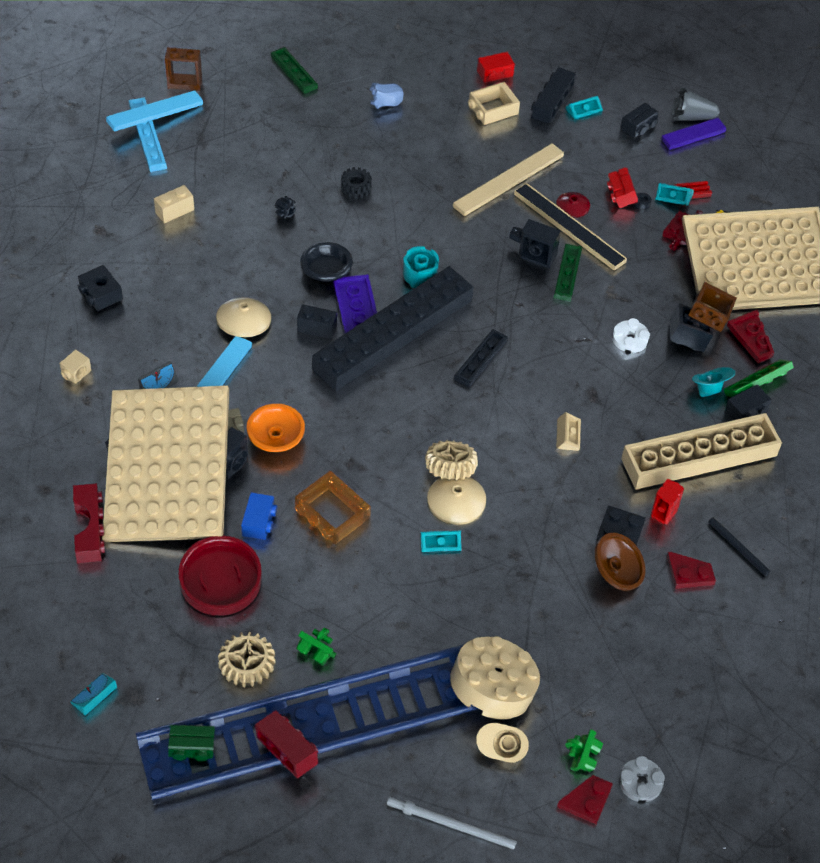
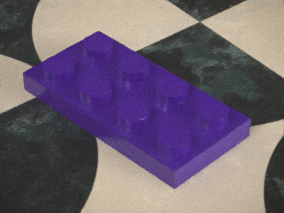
(354, 300)

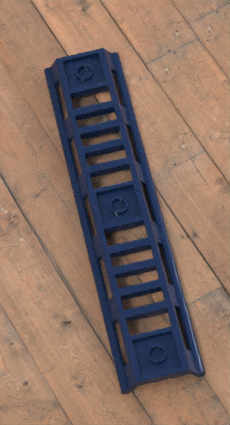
(312, 717)

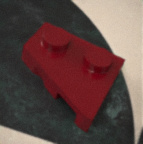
(689, 571)
(587, 799)

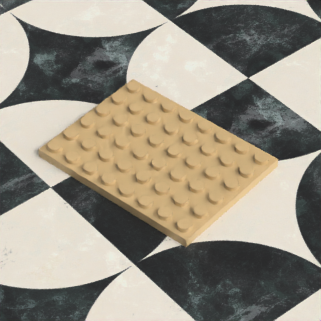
(757, 255)
(166, 464)

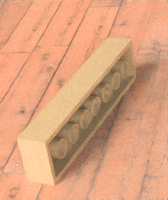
(701, 450)

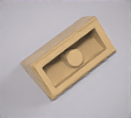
(568, 432)

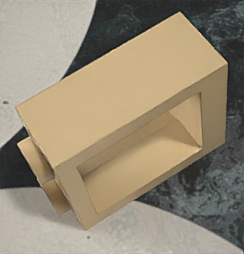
(497, 91)

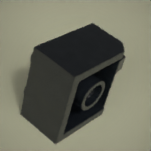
(537, 242)

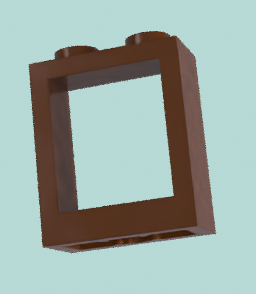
(176, 80)
(708, 296)

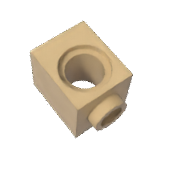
(75, 366)

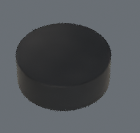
(644, 201)

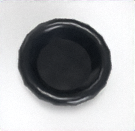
(326, 261)

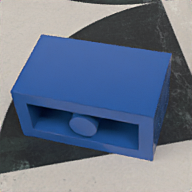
(258, 516)

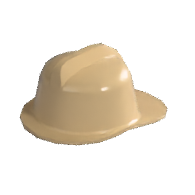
(502, 742)

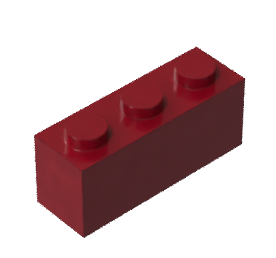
(287, 744)

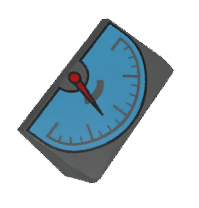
(159, 377)

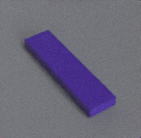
(693, 133)

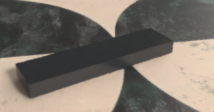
(480, 358)

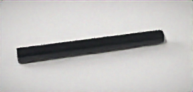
(739, 546)

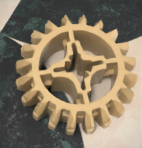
(451, 460)
(236, 652)

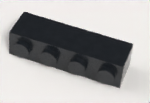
(553, 95)

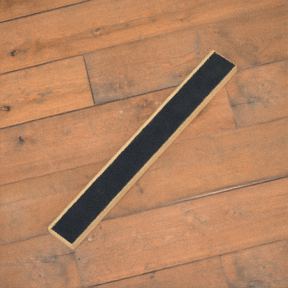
(570, 226)

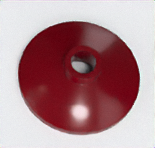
(573, 204)

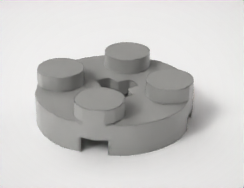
(647, 769)

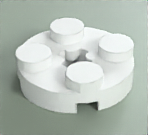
(634, 328)

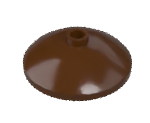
(619, 561)

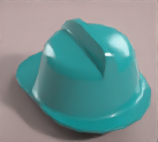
(712, 381)

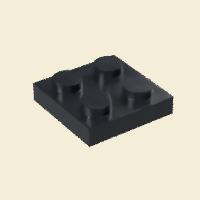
(621, 522)

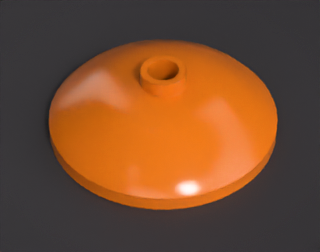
(275, 420)

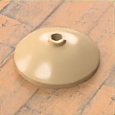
(243, 317)
(453, 506)

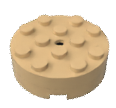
(495, 677)

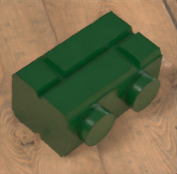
(191, 742)

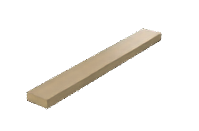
(508, 179)

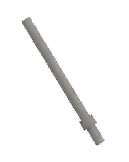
(410, 808)

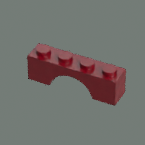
(88, 542)

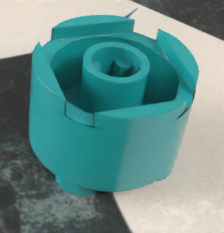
(419, 265)

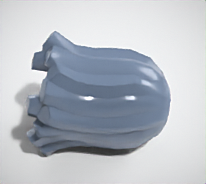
(386, 94)

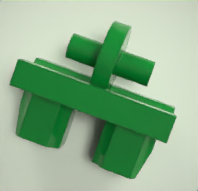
(307, 642)
(580, 749)

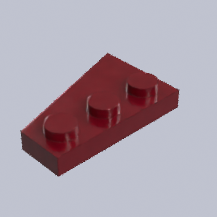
(751, 334)

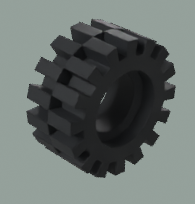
(356, 176)

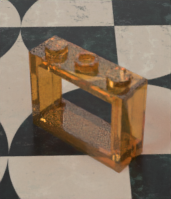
(341, 491)

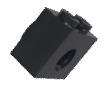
(99, 287)
(236, 451)

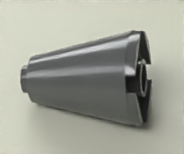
(693, 107)

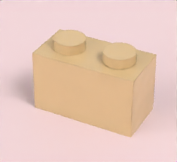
(174, 204)

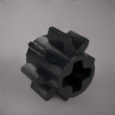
(285, 207)

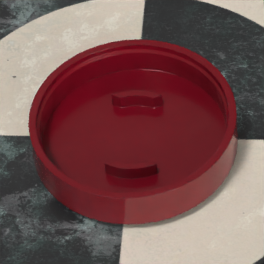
(220, 575)

